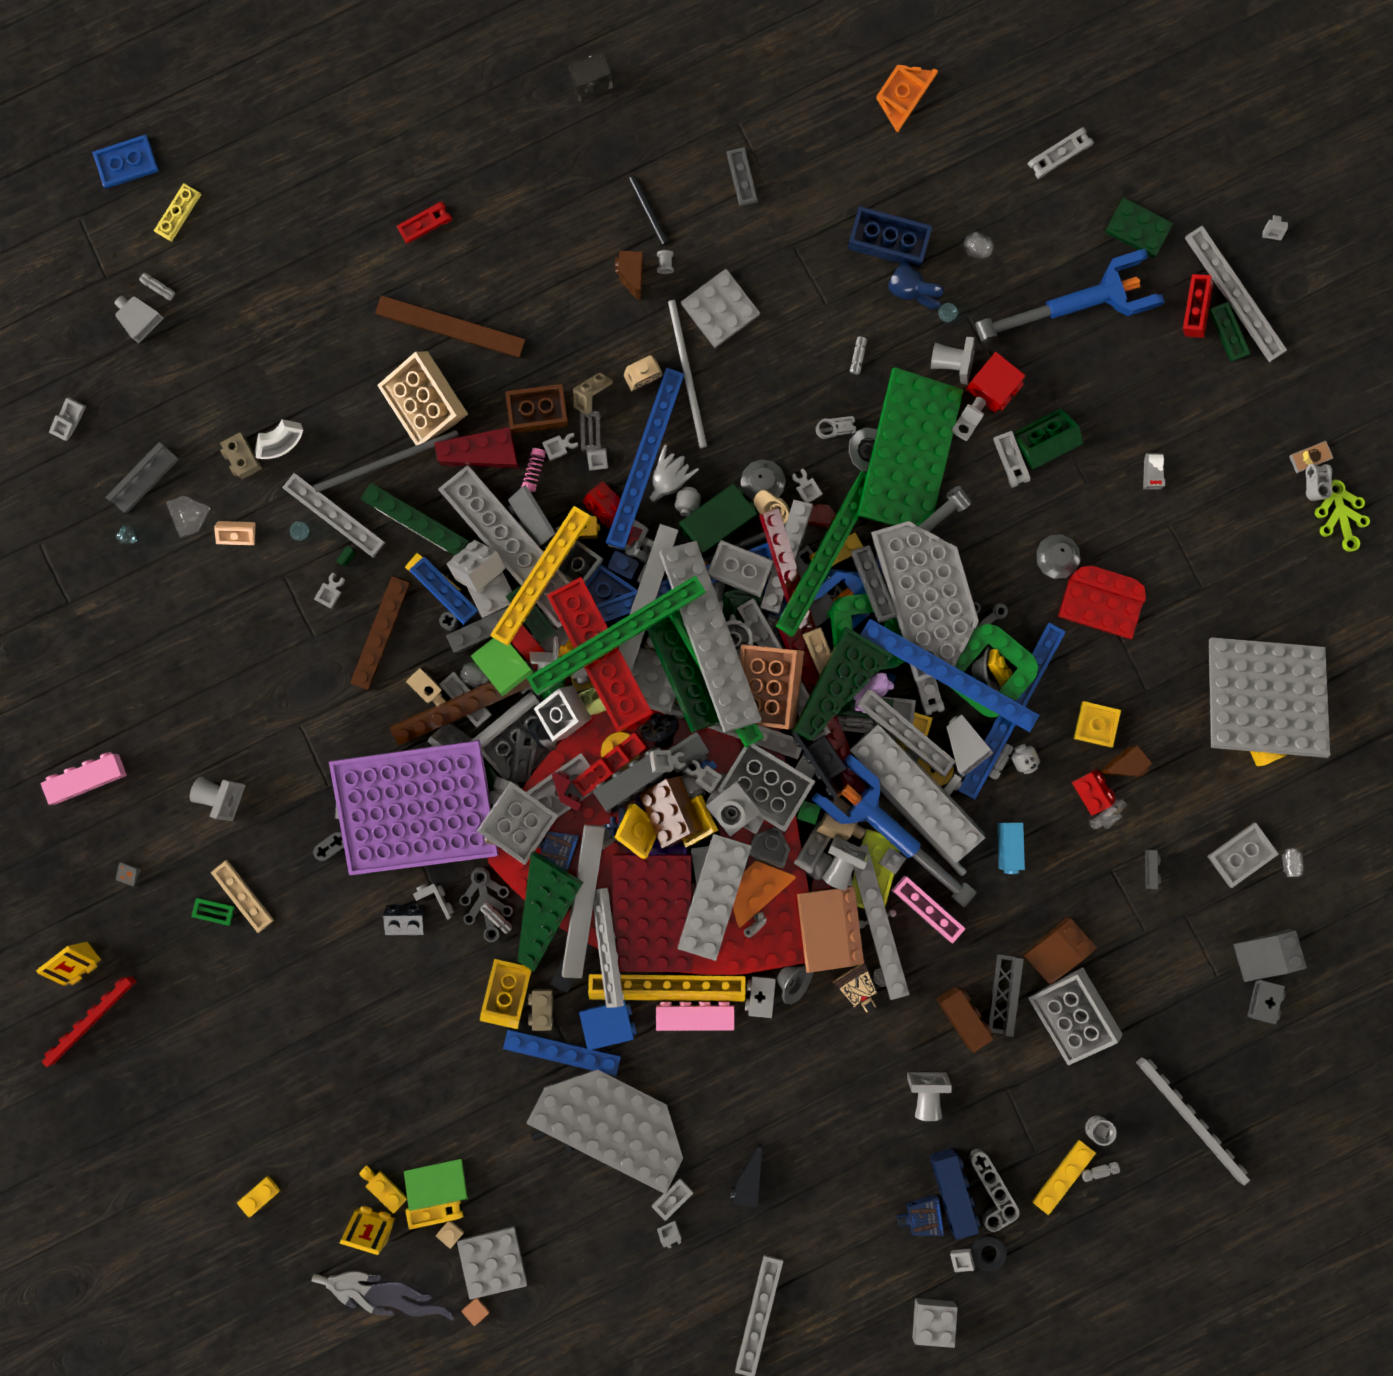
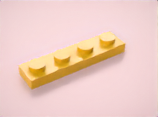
(1063, 1177)

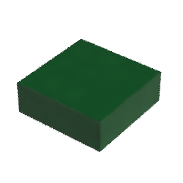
(346, 556)

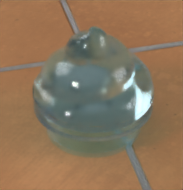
(126, 535)

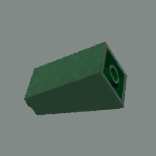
(718, 519)

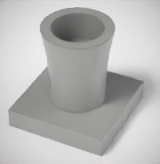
(955, 359)
(222, 798)
(733, 798)
(846, 858)
(928, 1087)

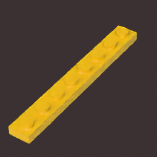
(540, 576)

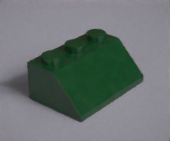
(1048, 438)

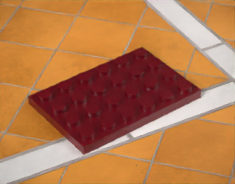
(651, 911)

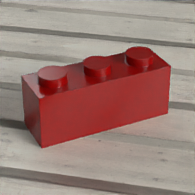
(1198, 306)

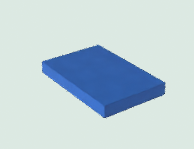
(125, 161)

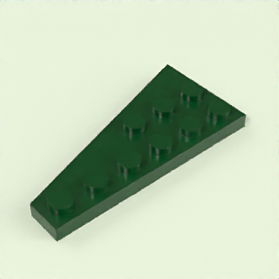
(844, 675)
(547, 901)

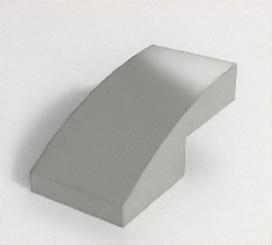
(67, 420)

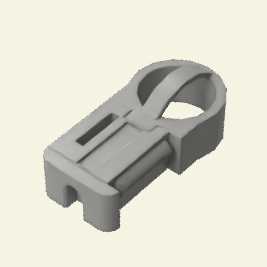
(839, 426)

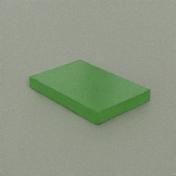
(501, 665)
(435, 1185)

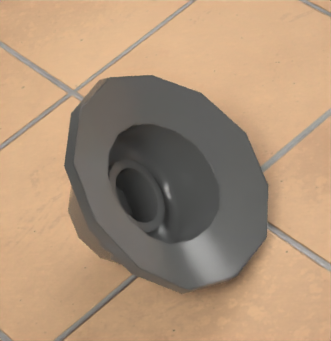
(862, 441)
(772, 478)
(1054, 561)
(982, 672)
(793, 982)

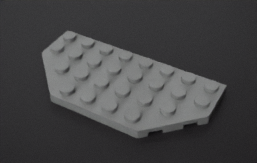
(926, 591)
(612, 1126)

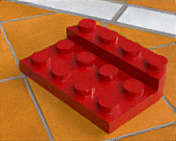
(1103, 601)

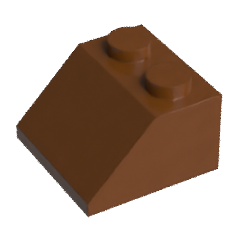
(630, 270)
(1128, 763)

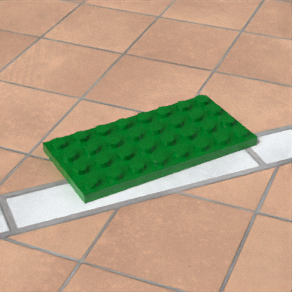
(910, 449)

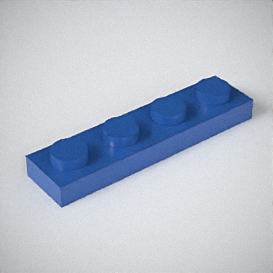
(443, 590)

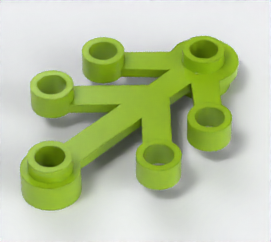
(1342, 513)

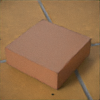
(475, 1311)

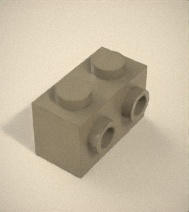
(240, 456)
(542, 1009)

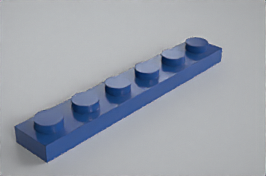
(561, 1052)

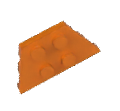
(904, 92)
(757, 888)

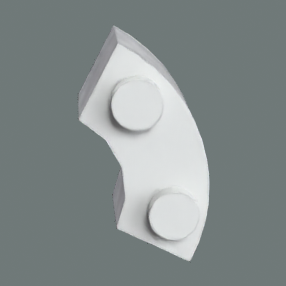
(278, 441)

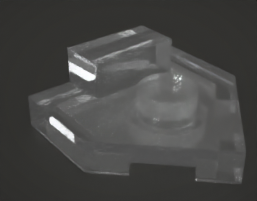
(187, 515)
(1109, 815)

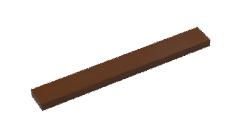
(450, 327)

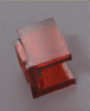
(821, 515)

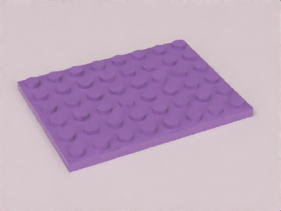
(412, 807)

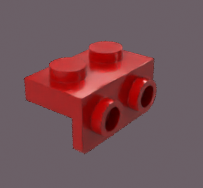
(602, 503)
(1094, 792)

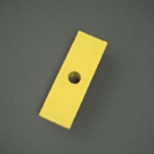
(171, 222)

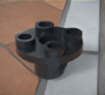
(660, 729)

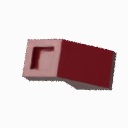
(562, 784)

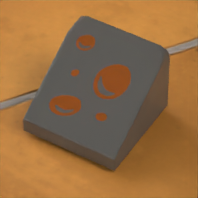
(127, 873)

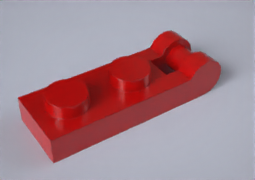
(424, 222)

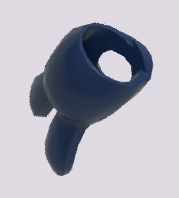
(910, 285)

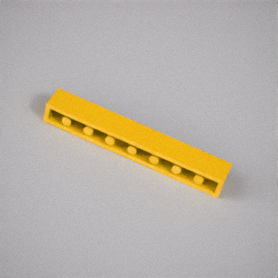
(673, 988)

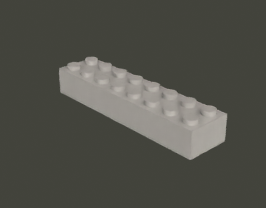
(917, 792)

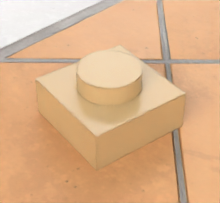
(449, 1234)

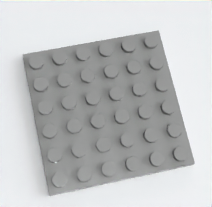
(1268, 697)

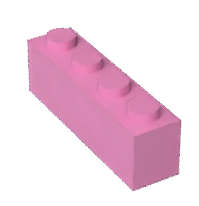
(83, 779)
(928, 909)
(694, 1017)

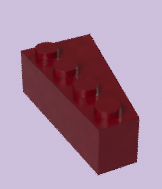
(479, 450)

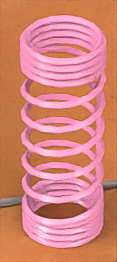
(538, 453)

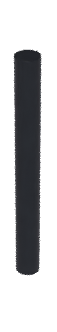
(648, 210)

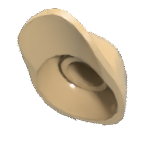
(766, 501)

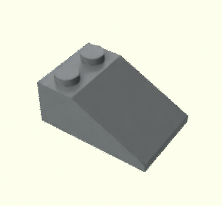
(1270, 955)

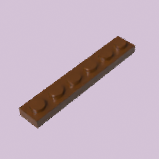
(380, 633)

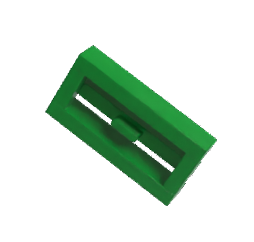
(229, 915)

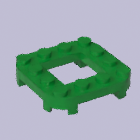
(841, 617)
(1008, 648)

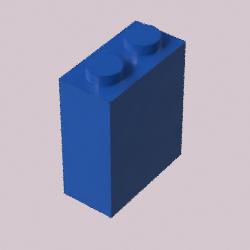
(607, 1025)

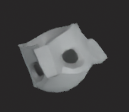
(669, 475)

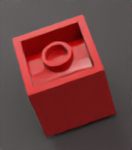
(996, 383)

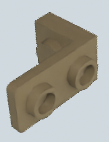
(583, 393)

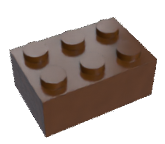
(536, 408)
(671, 812)
(965, 1018)

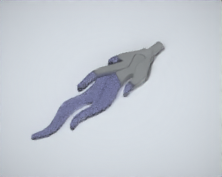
(371, 1296)

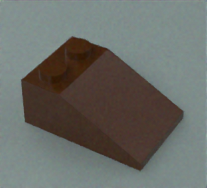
(1060, 950)

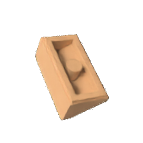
(235, 533)

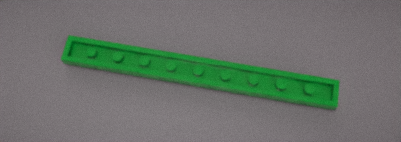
(822, 560)
(616, 635)

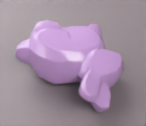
(878, 684)

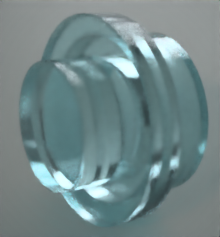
(947, 312)
(299, 531)

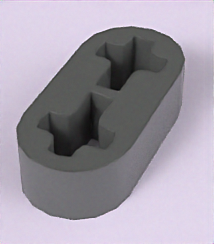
(328, 842)

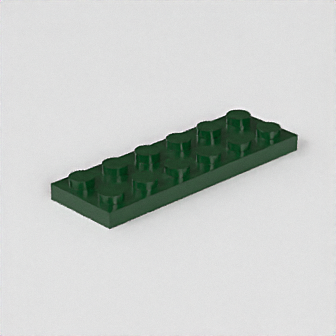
(683, 676)

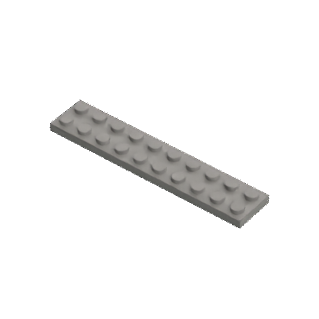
(499, 532)
(712, 640)

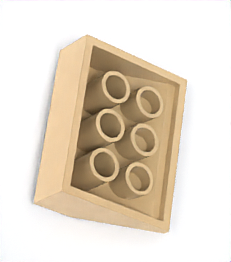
(422, 398)

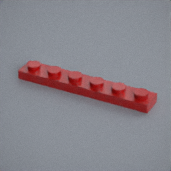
(83, 1026)

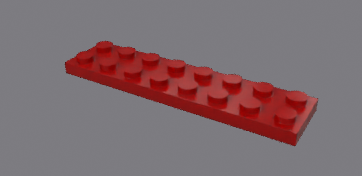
(608, 673)

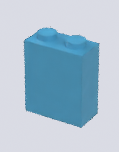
(1010, 847)

